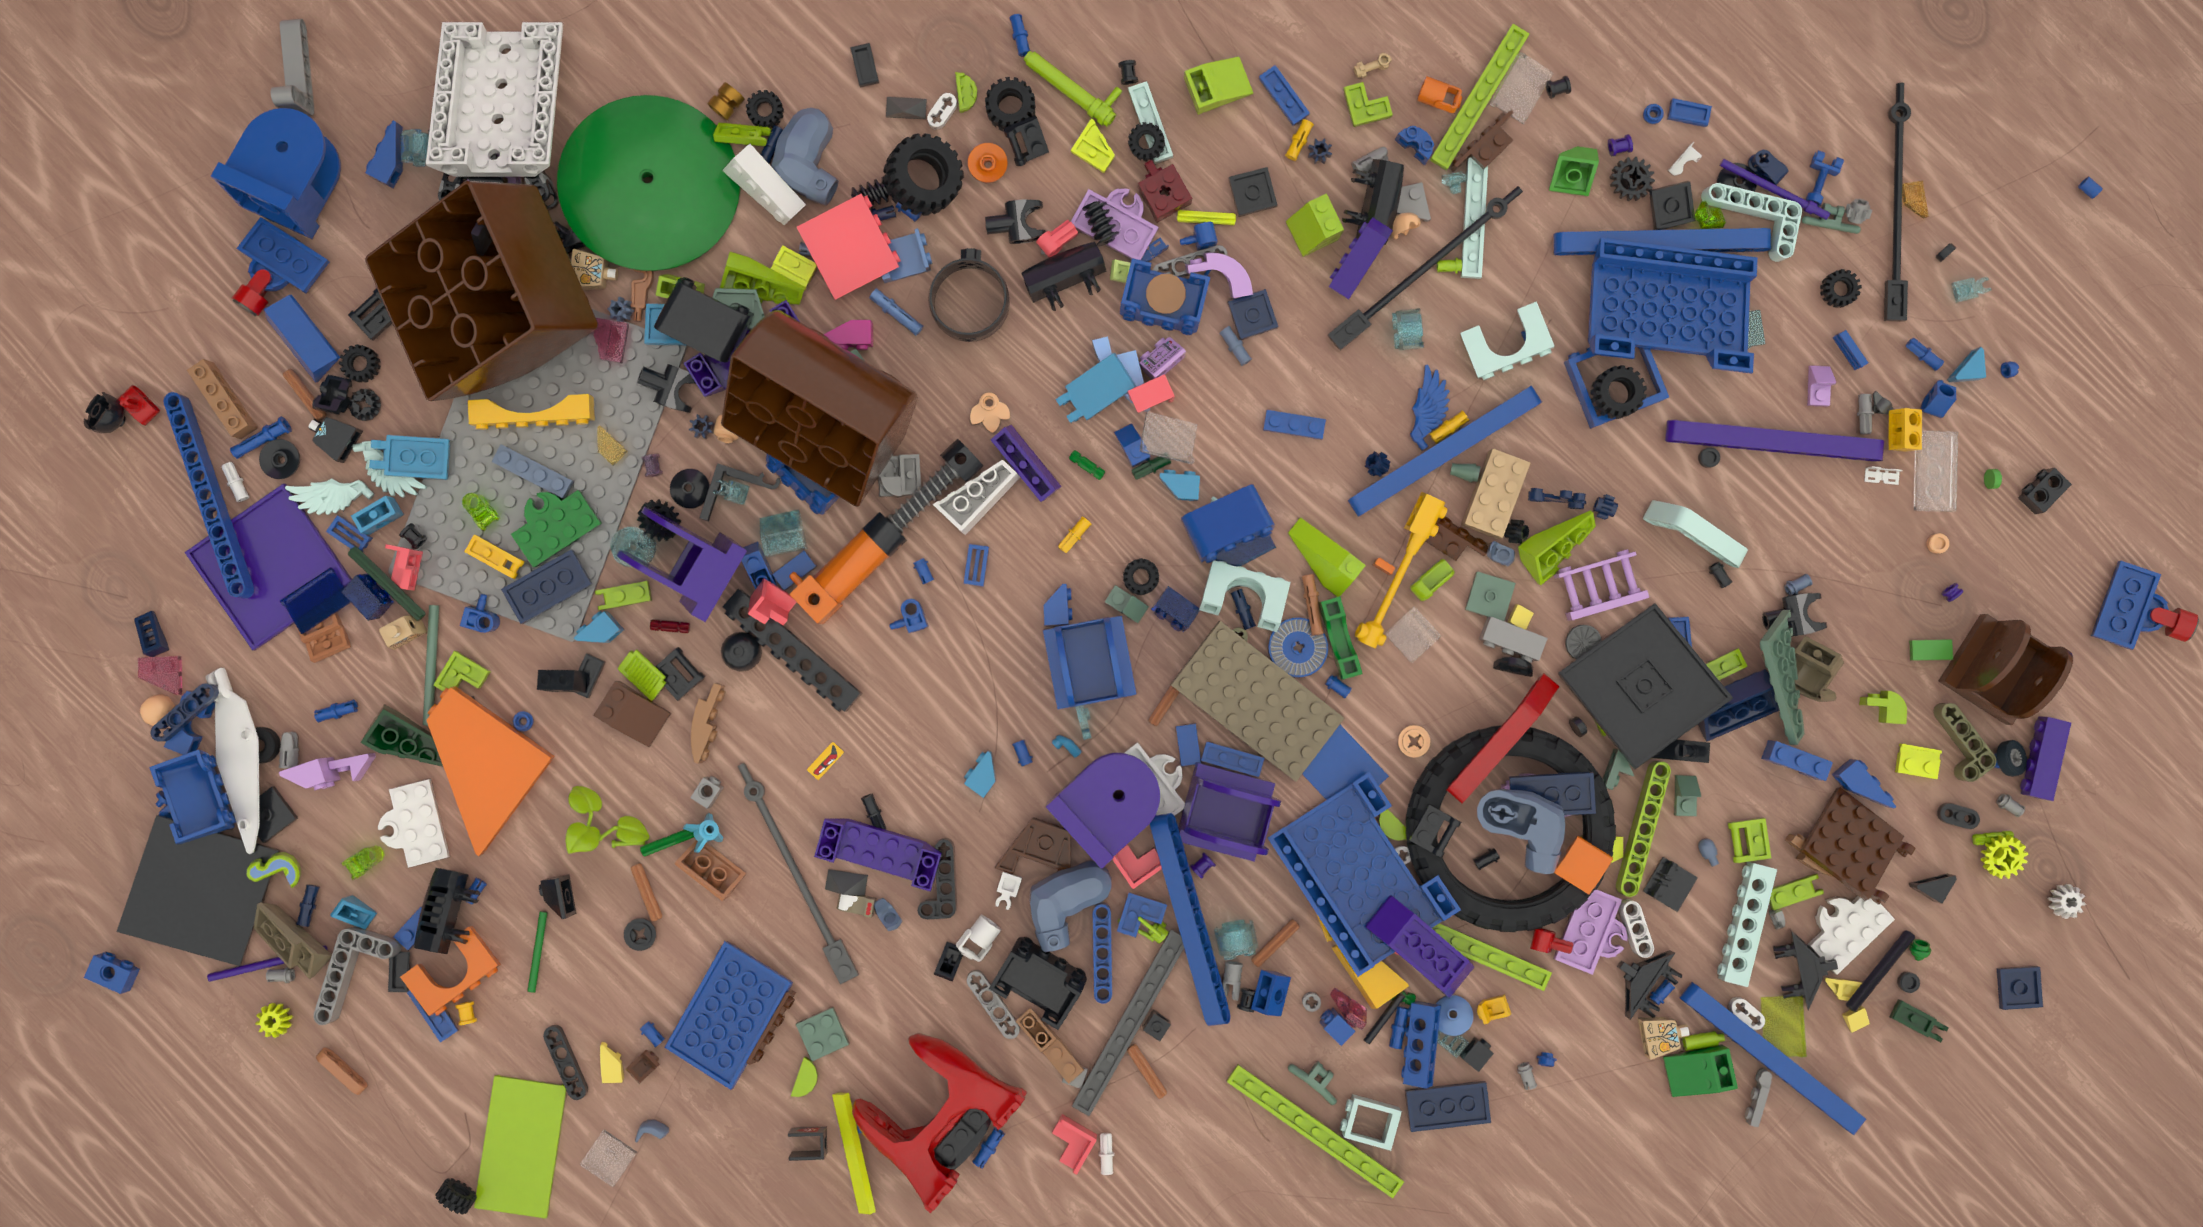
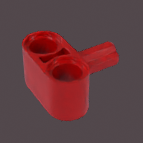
(138, 405)
(1545, 941)

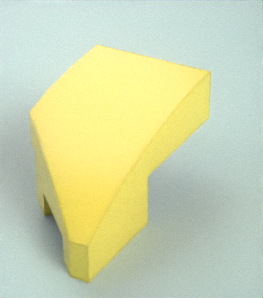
(1842, 988)
(610, 1065)

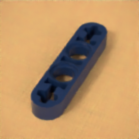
(183, 710)

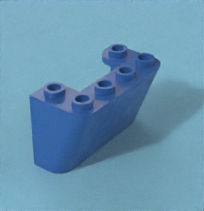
(1136, 307)
(805, 489)
(1227, 522)
(194, 796)

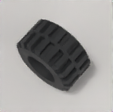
(1005, 89)
(1629, 380)

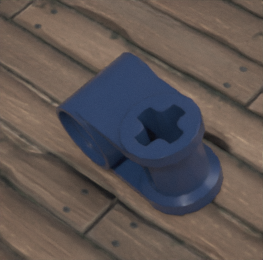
(1768, 168)

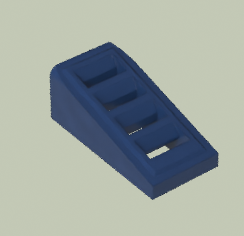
(151, 647)

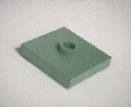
(1490, 596)

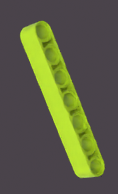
(1646, 838)

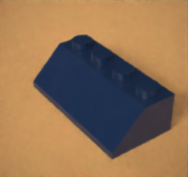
(1751, 701)

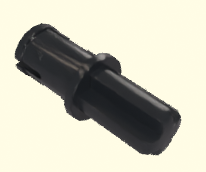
(873, 811)

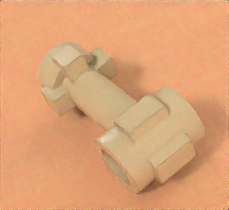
(1382, 63)

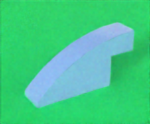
(1128, 359)

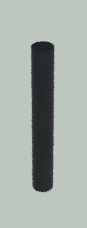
(1384, 1018)

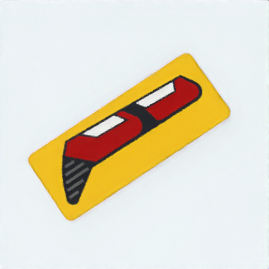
(825, 760)

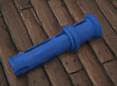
(268, 433)

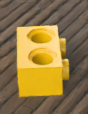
(1905, 429)

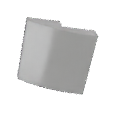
(908, 468)

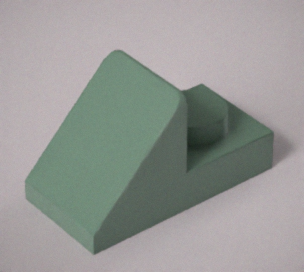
(1126, 604)
(1615, 765)
(1686, 795)

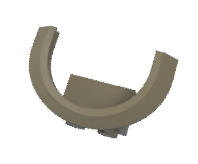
(1816, 670)

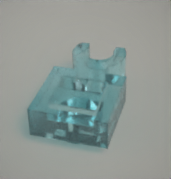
(1968, 289)
(733, 491)
(1084, 715)

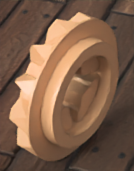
(1423, 741)

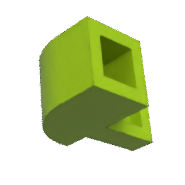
(1891, 706)

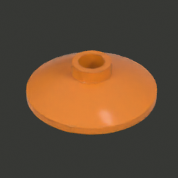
(987, 153)

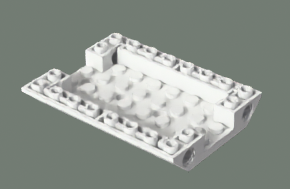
(470, 101)

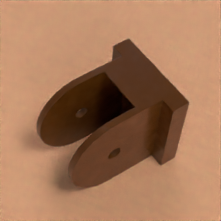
(2007, 669)

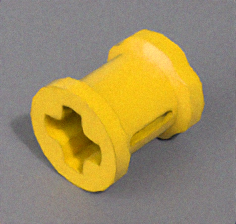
(466, 1013)

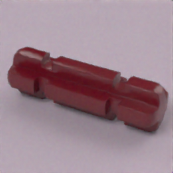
(670, 626)

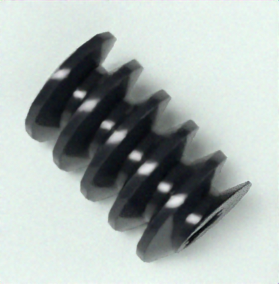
(874, 192)
(1100, 222)

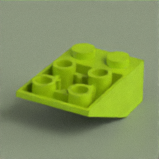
(1217, 84)

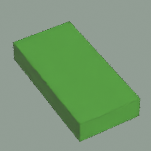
(1931, 650)

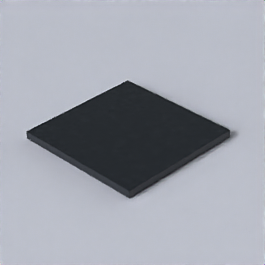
(1645, 686)
(195, 894)

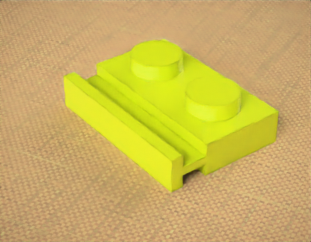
(794, 266)
(1918, 761)

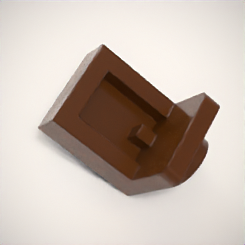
(643, 1066)

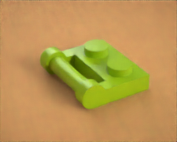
(1756, 840)

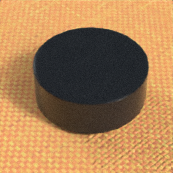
(1945, 252)
(1709, 457)
(1578, 726)
(1908, 982)

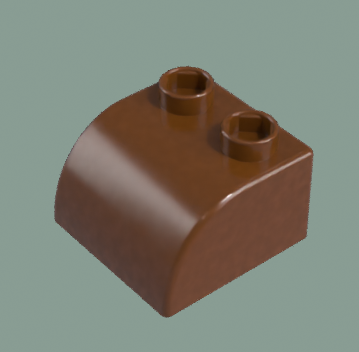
(474, 316)
(815, 406)

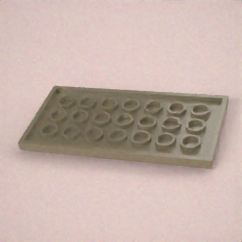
(1257, 701)

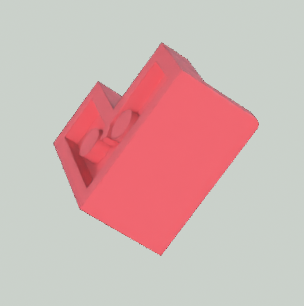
(1151, 393)
(405, 567)
(770, 602)
(1134, 869)
(1079, 1141)

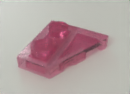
(611, 339)
(162, 672)
(1351, 1010)

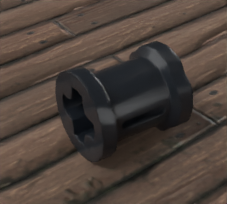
(1128, 72)
(1558, 87)
(413, 536)
(1243, 1002)

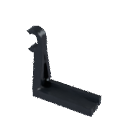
(718, 475)

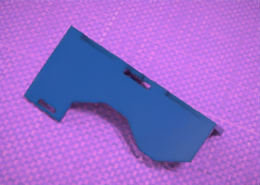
(1154, 250)

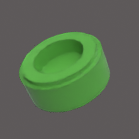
(1992, 478)

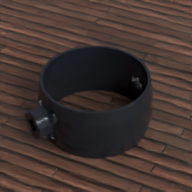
(969, 259)

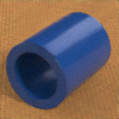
(2090, 187)

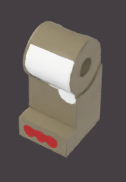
(857, 904)

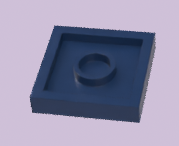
(1252, 314)
(2019, 987)

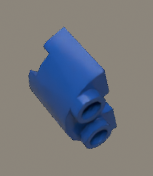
(1417, 139)

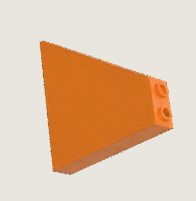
(485, 763)

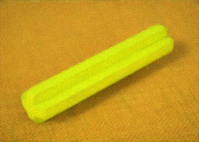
(1201, 217)

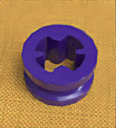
(1952, 592)

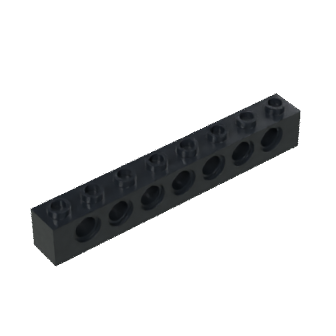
(849, 692)

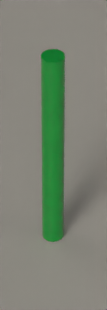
(537, 951)

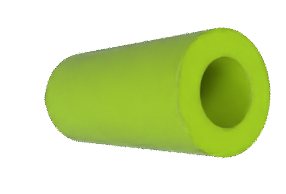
(1702, 1040)

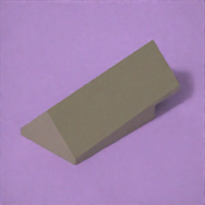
(289, 940)

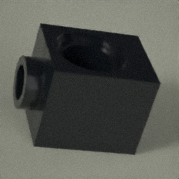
(1156, 1025)
(1477, 1053)

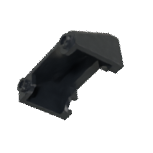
(703, 321)

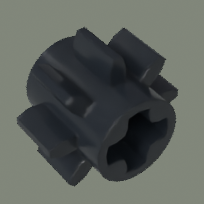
(1516, 531)

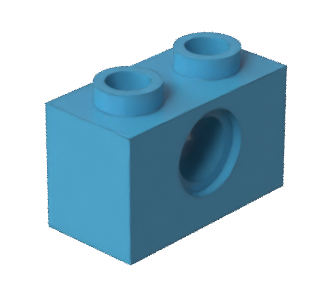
(377, 515)

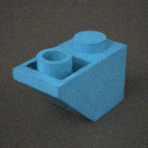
(1182, 486)
(602, 629)
(983, 776)

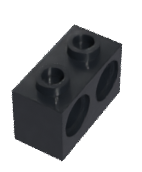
(2046, 494)
(561, 681)

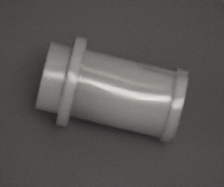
(2009, 804)
(279, 975)
(1526, 1074)

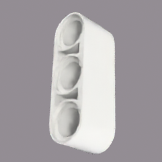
(1642, 935)

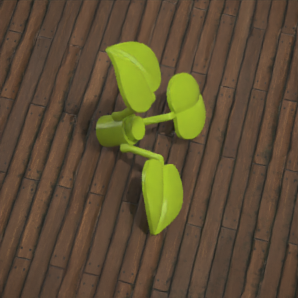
(586, 838)

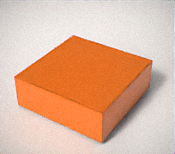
(1383, 566)

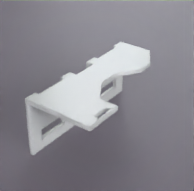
(1689, 154)
(1881, 475)

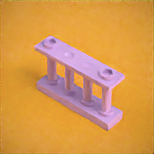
(1596, 604)

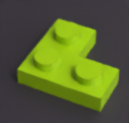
(1361, 109)
(461, 668)

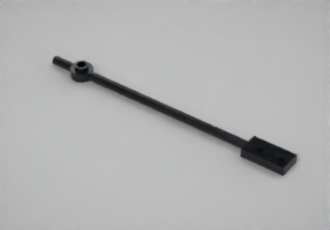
(1896, 289)
(1359, 322)

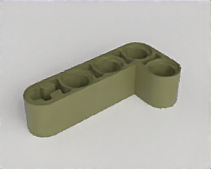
(1961, 739)

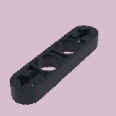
(569, 1060)

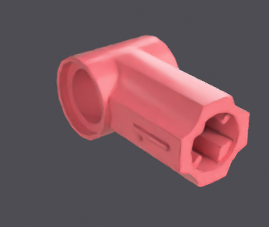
(1052, 241)

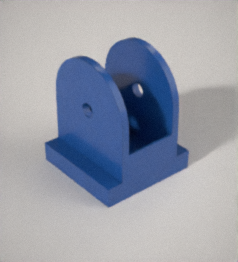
(282, 170)
(1089, 662)

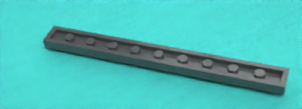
(1129, 1023)

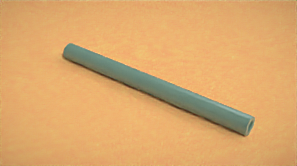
(431, 658)

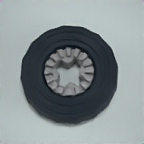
(2011, 758)

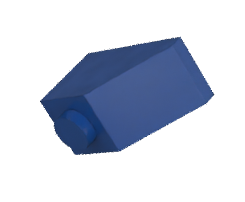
(1130, 443)

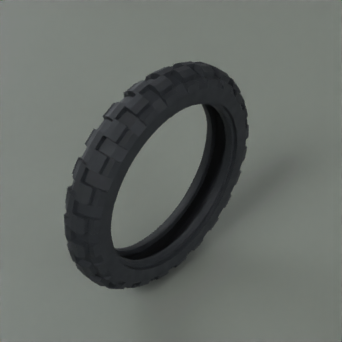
(1495, 913)

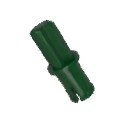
(1149, 467)

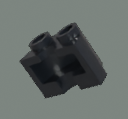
(333, 395)

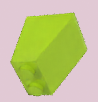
(1315, 225)

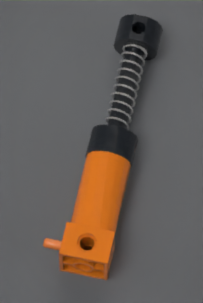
(876, 541)

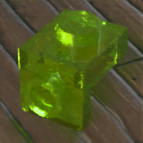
(1709, 217)

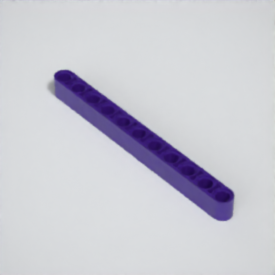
(1774, 440)

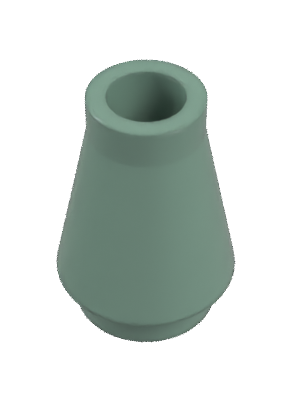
(1467, 472)

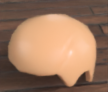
(1403, 223)
(156, 708)

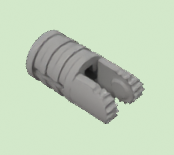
(1365, 163)
(289, 750)
(1232, 976)

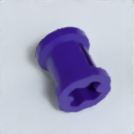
(1620, 145)
(1202, 865)

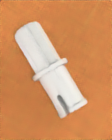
(235, 482)
(1106, 1153)

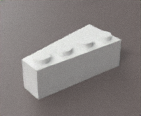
(764, 184)
(977, 496)

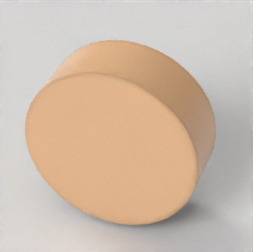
(1937, 543)

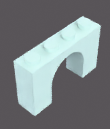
(1537, 342)
(1271, 591)

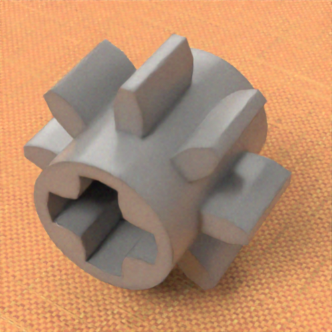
(1858, 211)

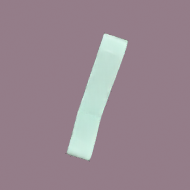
(1761, 210)
(1697, 530)

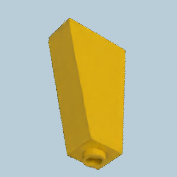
(1376, 984)

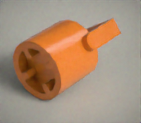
(1434, 92)

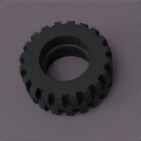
(939, 157)

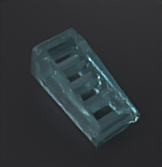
(1460, 1048)

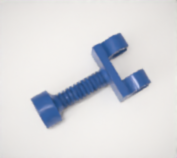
(1824, 169)

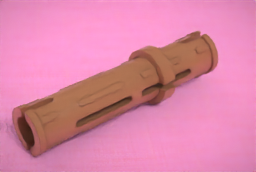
(1311, 596)

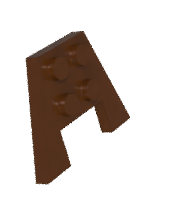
(1040, 843)

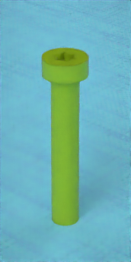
(620, 843)

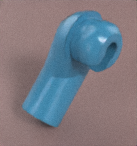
(1061, 741)

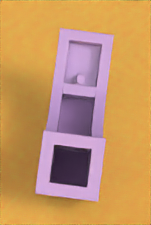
(1235, 274)

